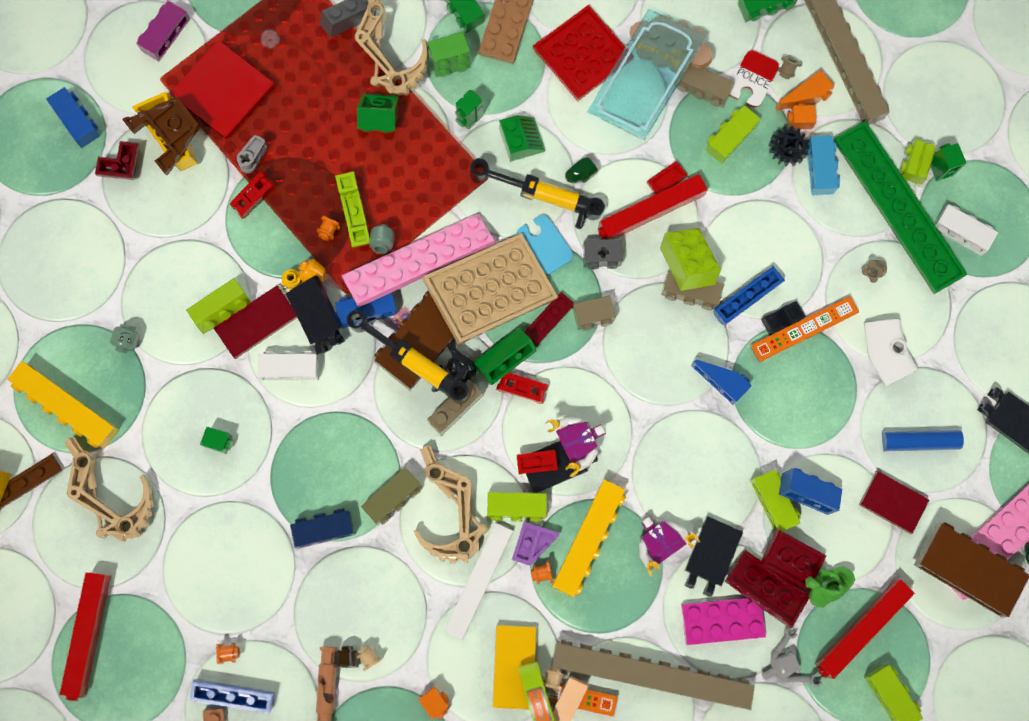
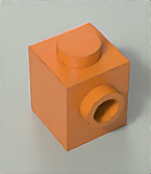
(802, 116)
(435, 703)

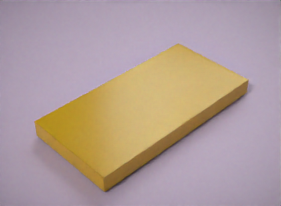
(513, 648)

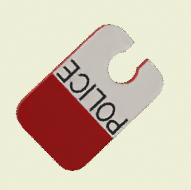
(756, 74)

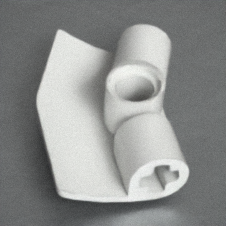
(880, 341)

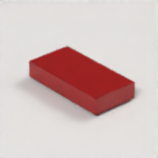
(667, 178)

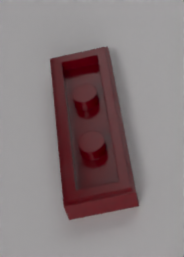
(549, 319)

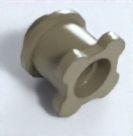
(788, 67)
(871, 272)

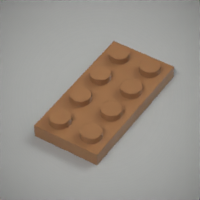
(505, 29)

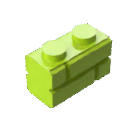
(917, 162)

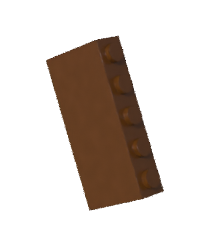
(424, 332)
(972, 569)

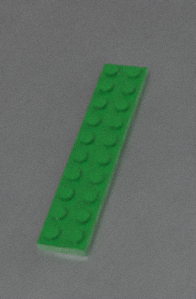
(900, 207)

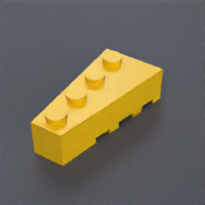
(188, 157)

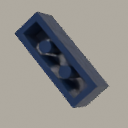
(322, 528)

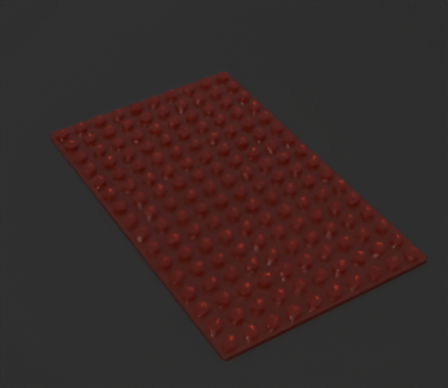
(313, 135)

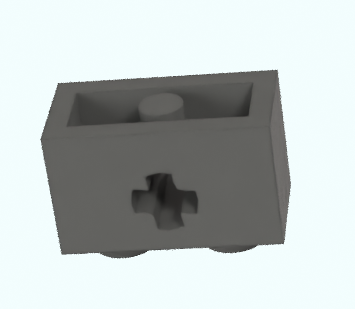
(610, 248)

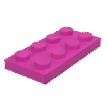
(722, 621)

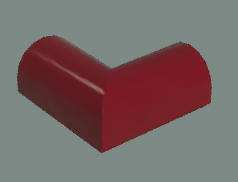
(123, 166)

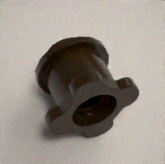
(347, 657)

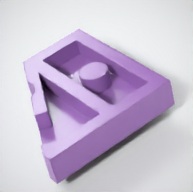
(532, 543)

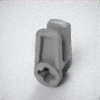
(251, 154)

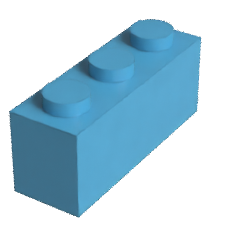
(822, 165)

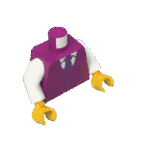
(578, 441)
(662, 542)

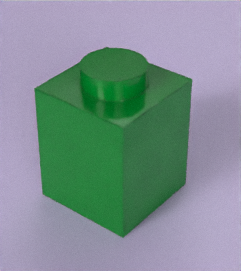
(216, 440)

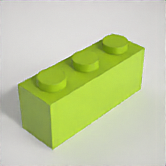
(732, 134)
(218, 306)
(516, 506)
(777, 508)
(892, 694)

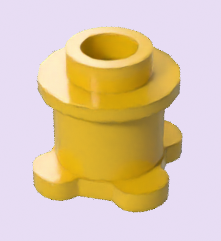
(291, 273)

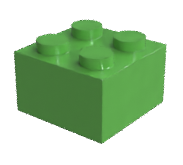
(449, 54)

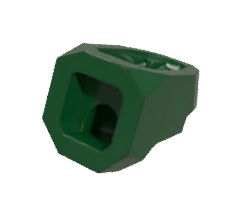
(581, 171)

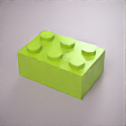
(690, 259)

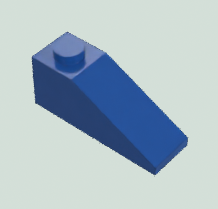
(725, 381)

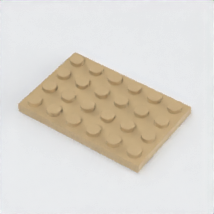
(489, 288)

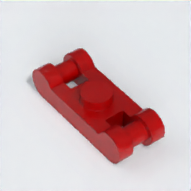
(252, 194)
(522, 387)

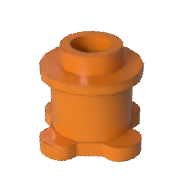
(327, 228)
(542, 573)
(227, 653)

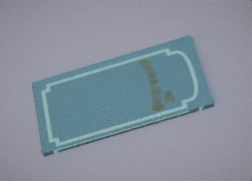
(646, 74)

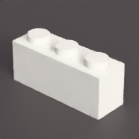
(965, 230)
(287, 366)

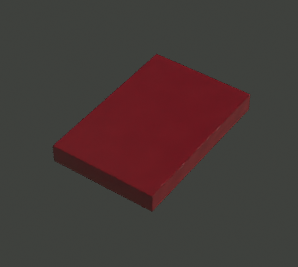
(894, 502)
(792, 559)

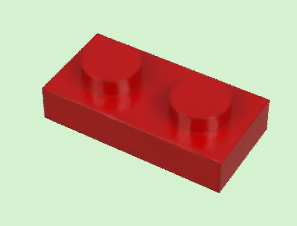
(536, 462)

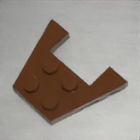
(174, 126)

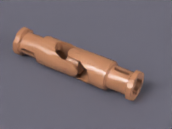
(326, 684)

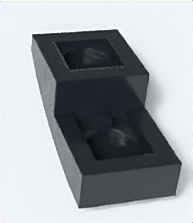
(783, 318)

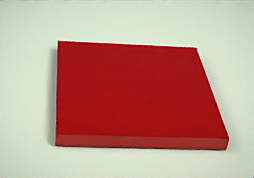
(580, 52)
(222, 89)

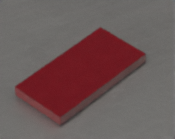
(255, 322)
(767, 589)

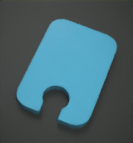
(548, 246)

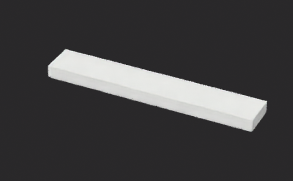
(478, 581)

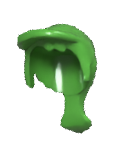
(824, 585)

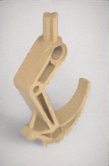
(372, 28)
(83, 480)
(447, 481)

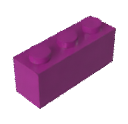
(163, 30)

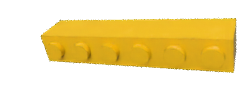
(63, 405)
(588, 539)

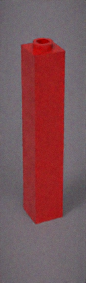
(652, 208)
(864, 629)
(84, 636)

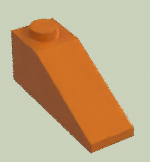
(809, 93)

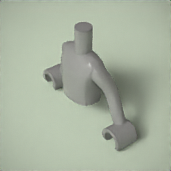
(786, 664)

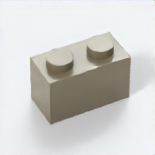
(594, 313)

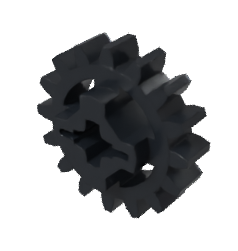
(788, 138)

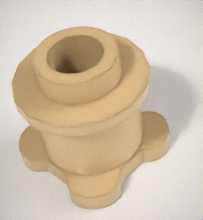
(368, 657)
(553, 679)

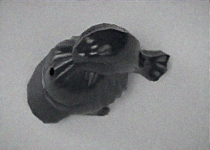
(456, 362)

